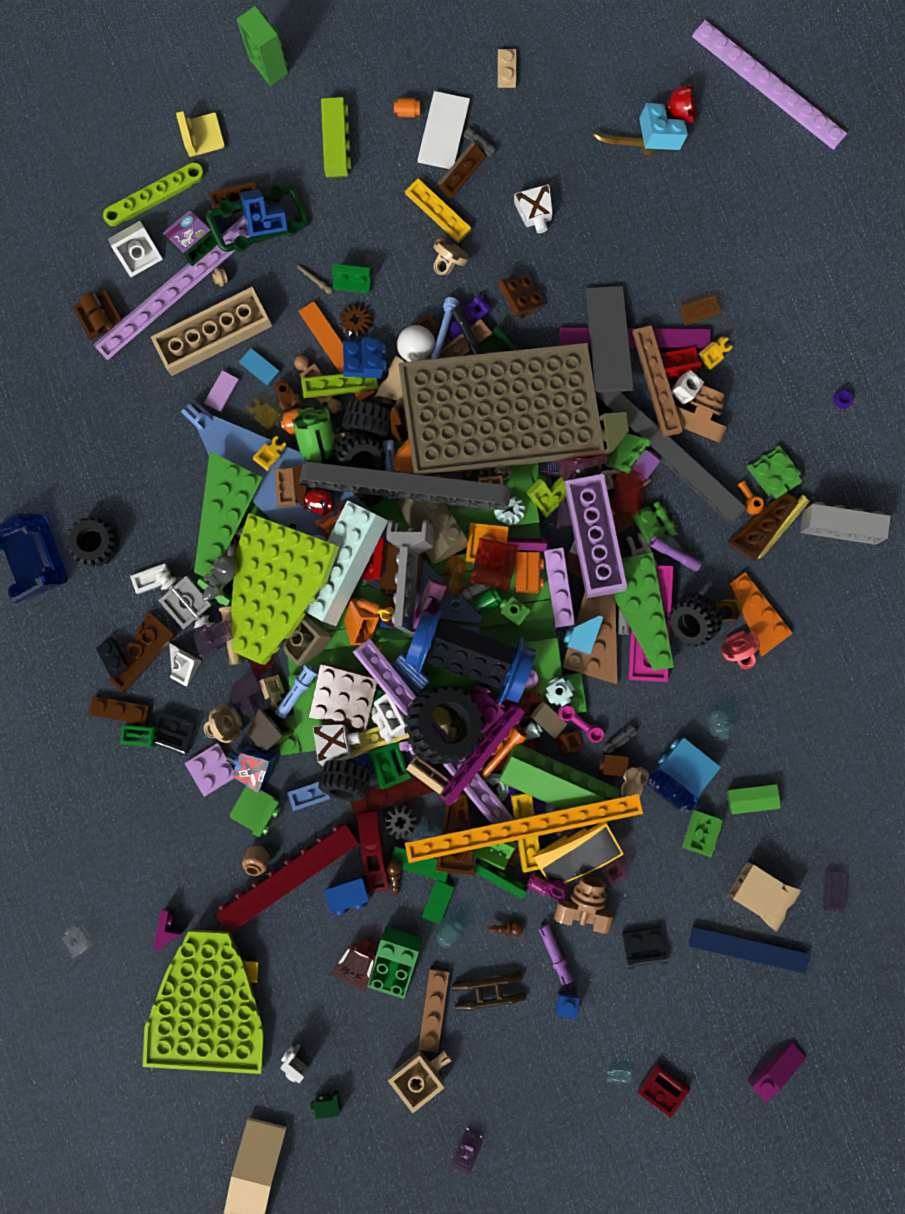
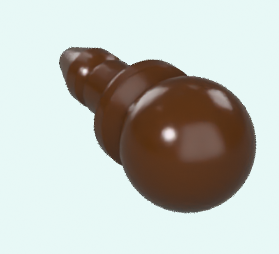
(393, 869)
(514, 928)

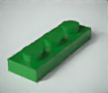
(500, 878)

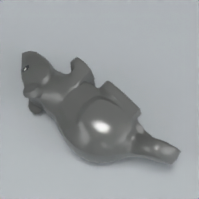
(223, 572)

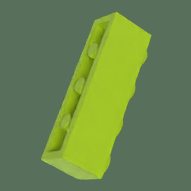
(334, 137)

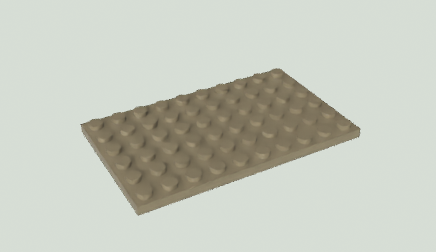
(500, 409)

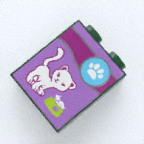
(190, 237)

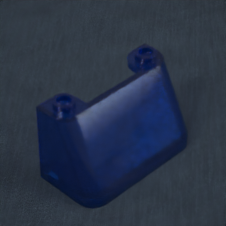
(31, 556)

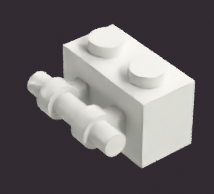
(388, 719)

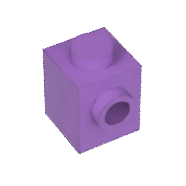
(645, 464)

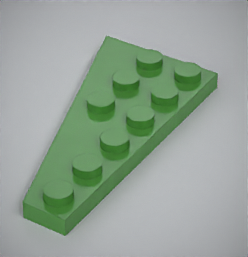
(225, 502)
(644, 610)

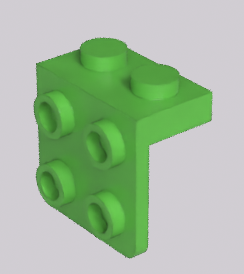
(256, 811)

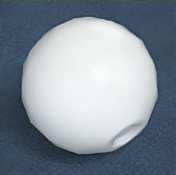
(416, 343)

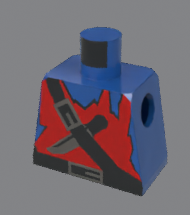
(252, 767)

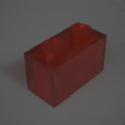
(628, 494)

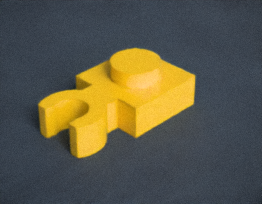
(713, 352)
(269, 455)

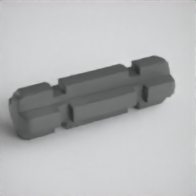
(482, 143)
(620, 739)

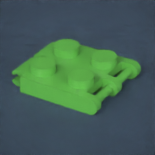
(627, 453)
(775, 473)

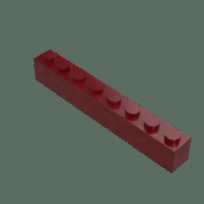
(288, 878)

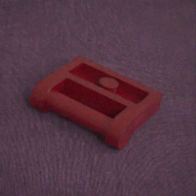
(659, 1095)

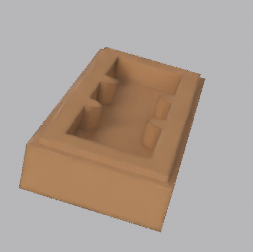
(285, 487)

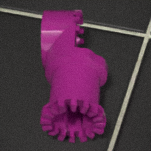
(547, 887)

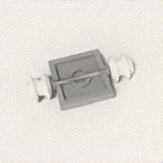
(184, 600)

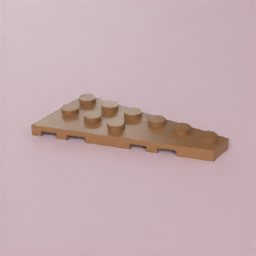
(603, 657)

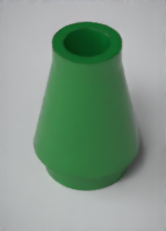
(488, 600)

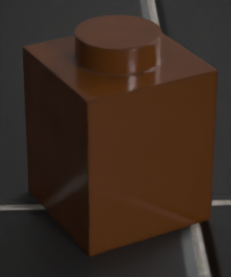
(613, 765)

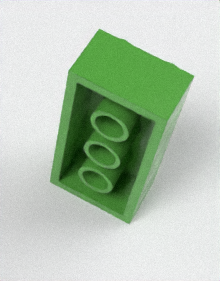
(263, 45)

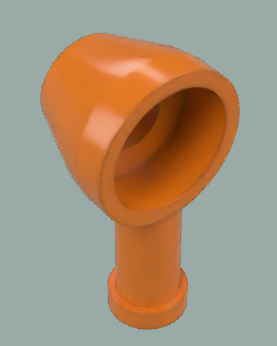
(749, 503)

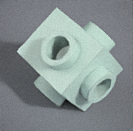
(567, 693)

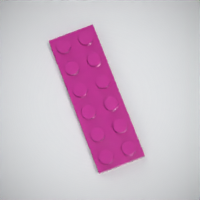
(638, 663)

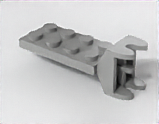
(410, 545)

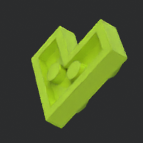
(547, 498)

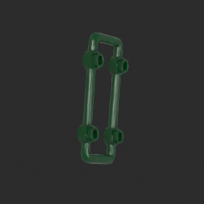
(241, 243)

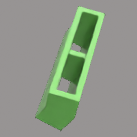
(753, 799)

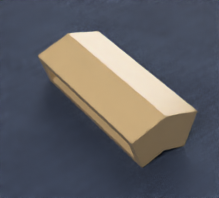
(423, 776)

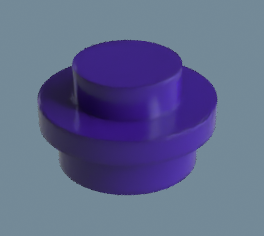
(842, 399)

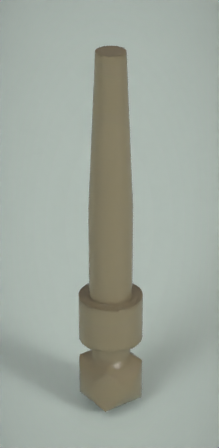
(321, 284)

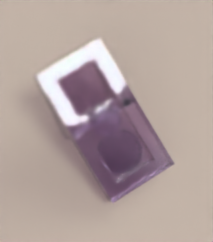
(467, 1151)

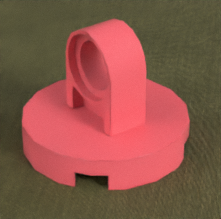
(741, 646)

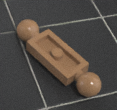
(302, 363)

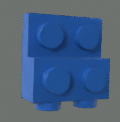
(363, 358)

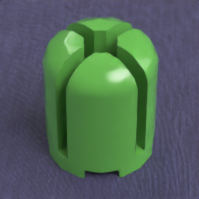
(314, 434)

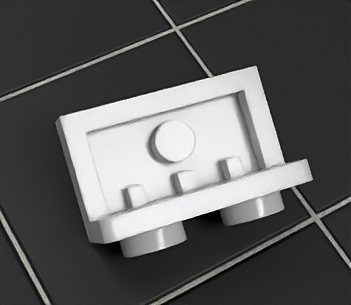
(292, 1066)

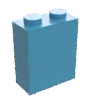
(688, 766)

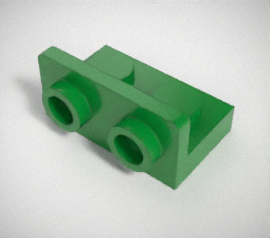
(351, 278)

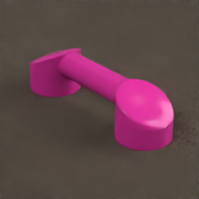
(593, 731)

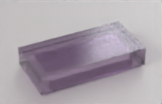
(834, 891)

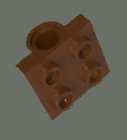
(521, 295)
(96, 313)

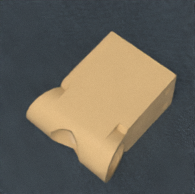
(390, 389)
(763, 895)

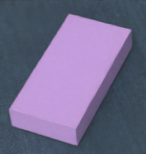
(221, 391)

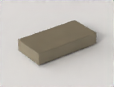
(548, 719)

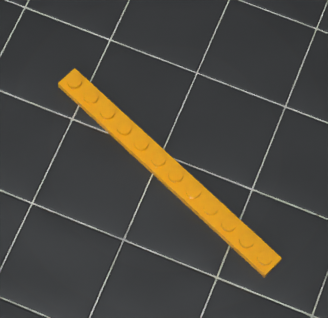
(523, 828)

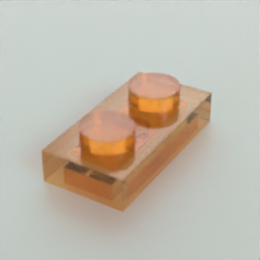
(699, 310)

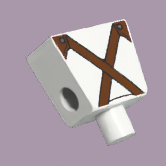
(535, 207)
(334, 742)

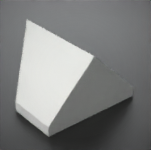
(182, 665)

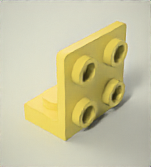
(200, 133)

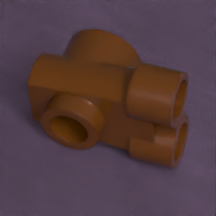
(288, 398)

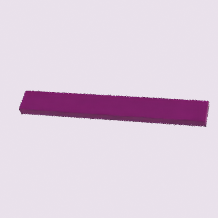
(664, 337)

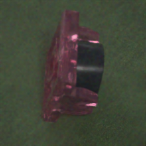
(581, 467)

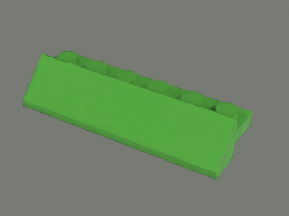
(552, 780)

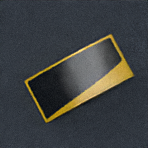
(578, 854)

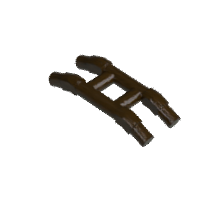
(497, 983)

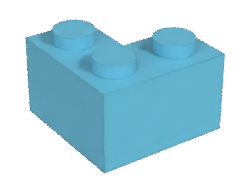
(659, 131)

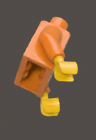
(362, 620)

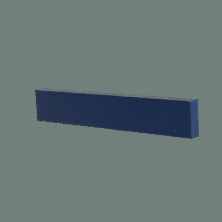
(748, 949)

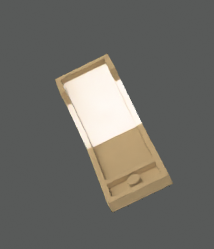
(254, 1168)

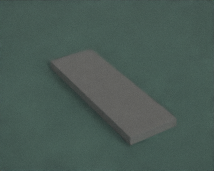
(608, 339)

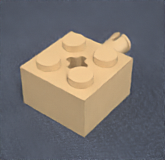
(421, 1068)

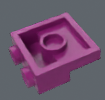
(487, 705)

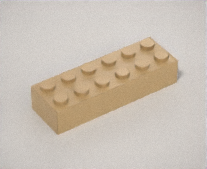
(211, 331)

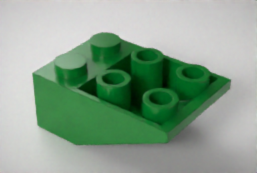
(394, 962)

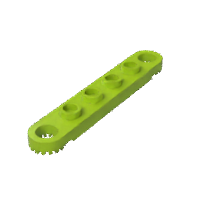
(153, 194)

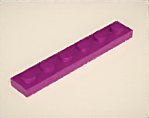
(478, 758)

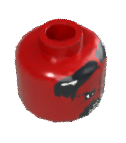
(319, 501)

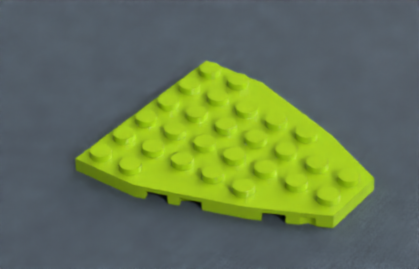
(274, 584)
(205, 1010)

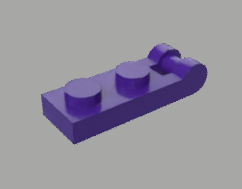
(471, 314)

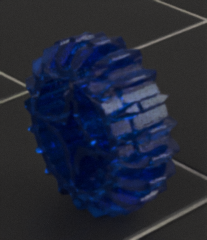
(672, 791)

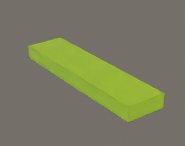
(336, 385)

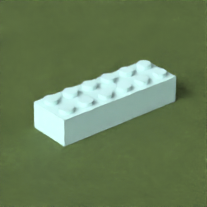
(357, 535)

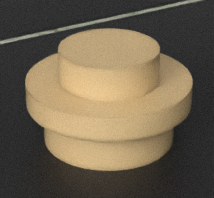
(220, 277)

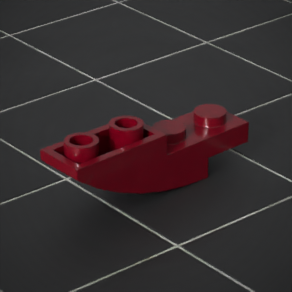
(372, 851)

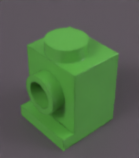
(518, 617)

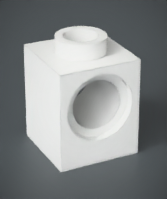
(687, 387)

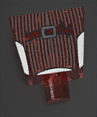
(356, 965)

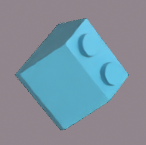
(584, 635)

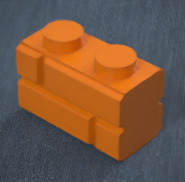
(528, 572)

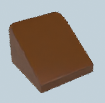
(569, 742)

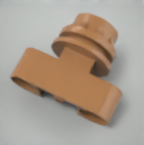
(706, 402)
(587, 907)

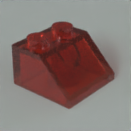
(494, 563)

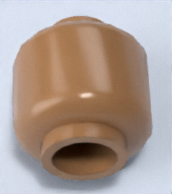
(255, 860)

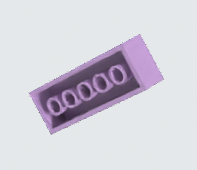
(595, 536)

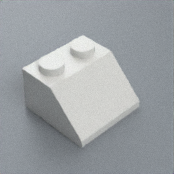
(135, 249)

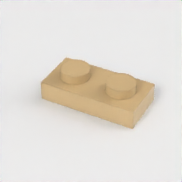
(506, 68)

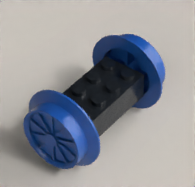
(471, 655)

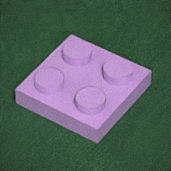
(210, 769)

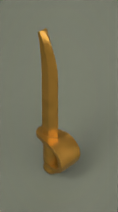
(626, 141)

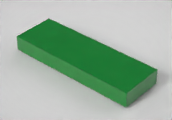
(423, 867)

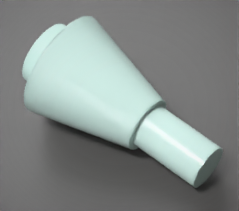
(533, 730)

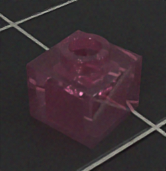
(620, 874)

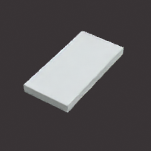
(443, 130)

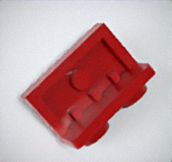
(680, 362)

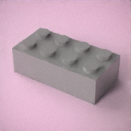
(845, 523)

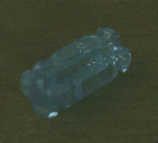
(618, 1076)

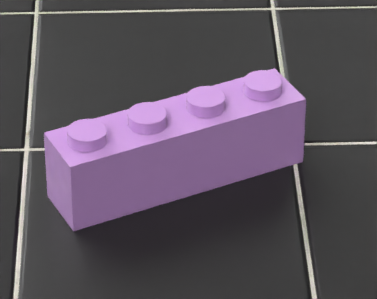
(559, 587)

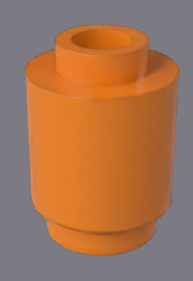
(407, 107)

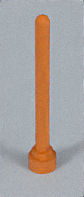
(517, 736)

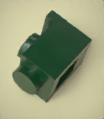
(326, 1105)

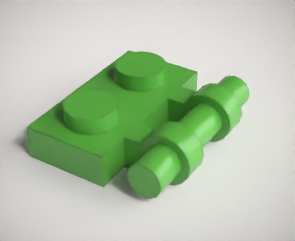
(650, 527)

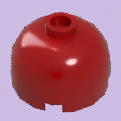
(682, 104)

